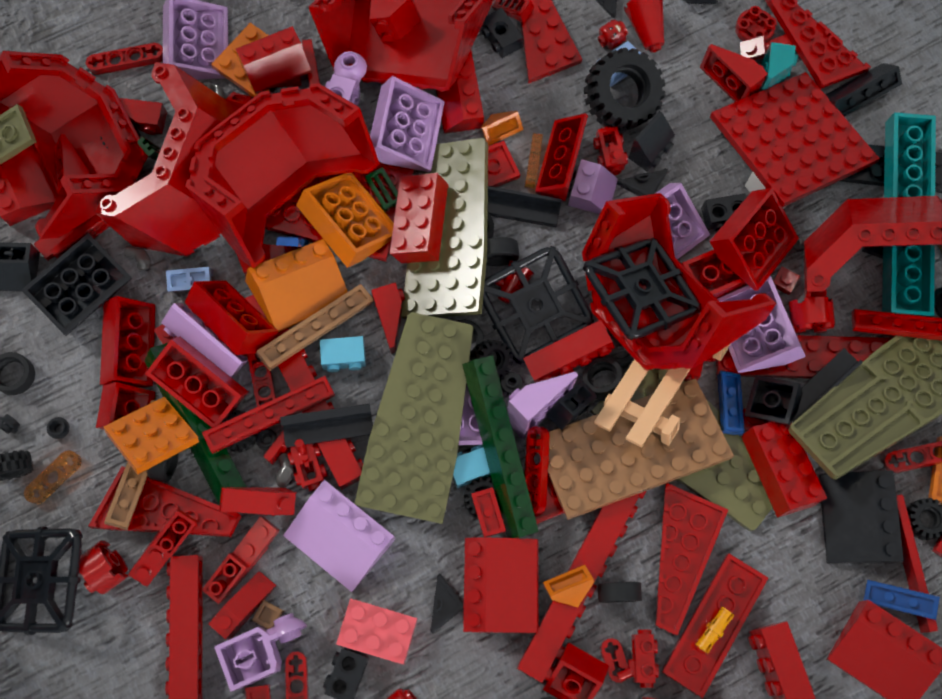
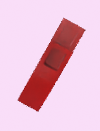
(162, 547)
(241, 561)

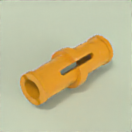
(714, 630)

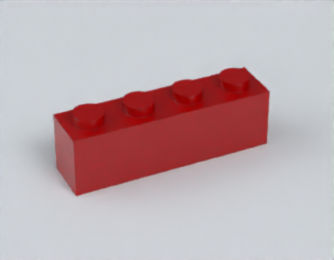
(570, 352)

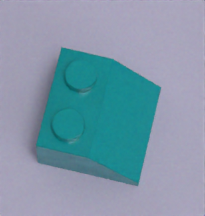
(778, 63)

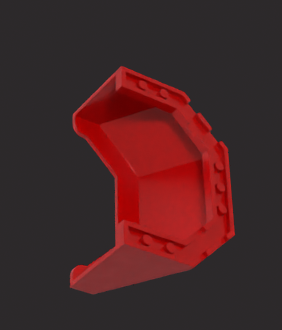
(72, 103)
(270, 154)
(158, 208)
(868, 224)
(687, 341)

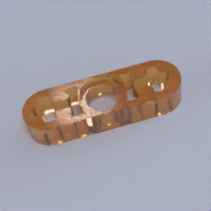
(533, 160)
(42, 477)

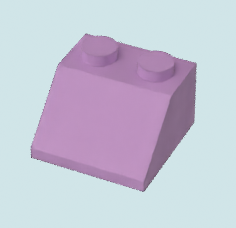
(592, 187)

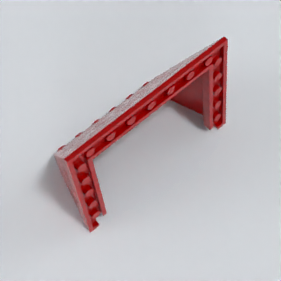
(424, 57)

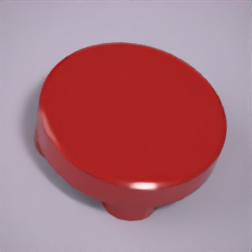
(754, 24)

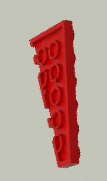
(547, 42)
(816, 44)
(160, 502)
(687, 541)

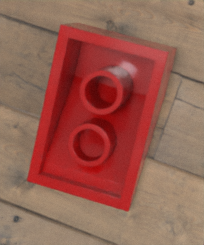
(733, 72)

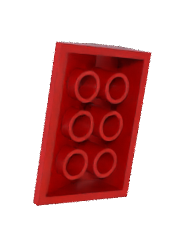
(25, 187)
(755, 238)
(501, 585)
(886, 654)

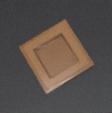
(267, 614)

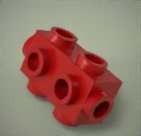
(613, 156)
(306, 462)
(642, 665)

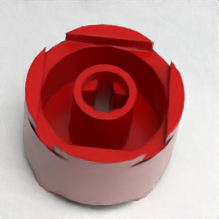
(812, 313)
(102, 568)

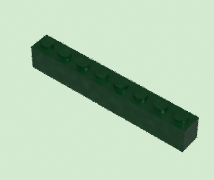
(500, 447)
(216, 467)

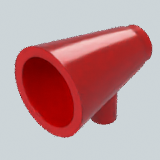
(512, 284)

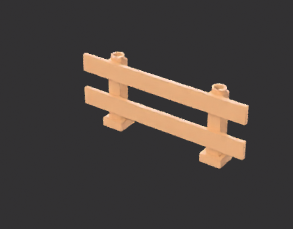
(650, 417)

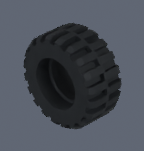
(644, 75)

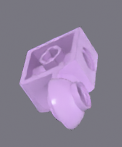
(347, 78)
(255, 653)

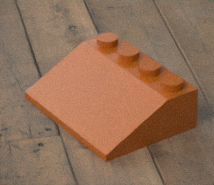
(346, 218)
(296, 284)

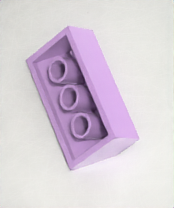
(185, 324)

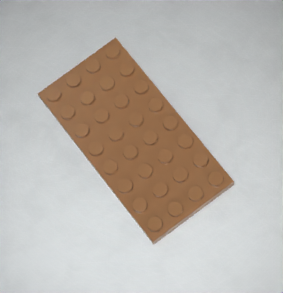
(602, 467)

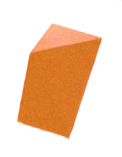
(501, 126)
(570, 587)

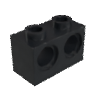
(723, 206)
(571, 405)
(352, 678)

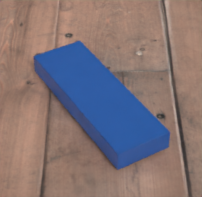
(292, 241)
(730, 403)
(902, 599)

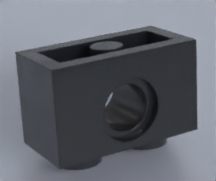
(497, 23)

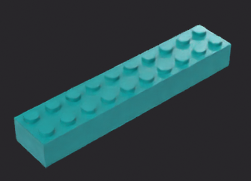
(909, 173)

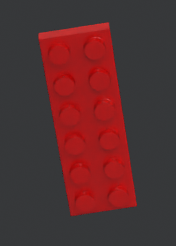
(734, 588)

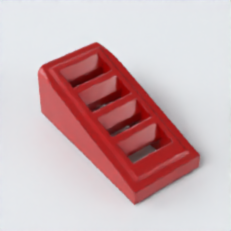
(521, 15)

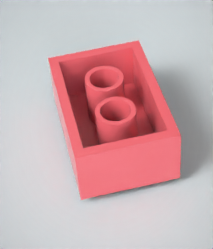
(377, 631)

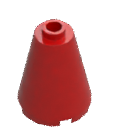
(647, 22)

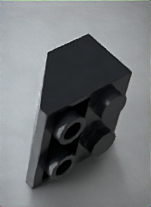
(17, 265)

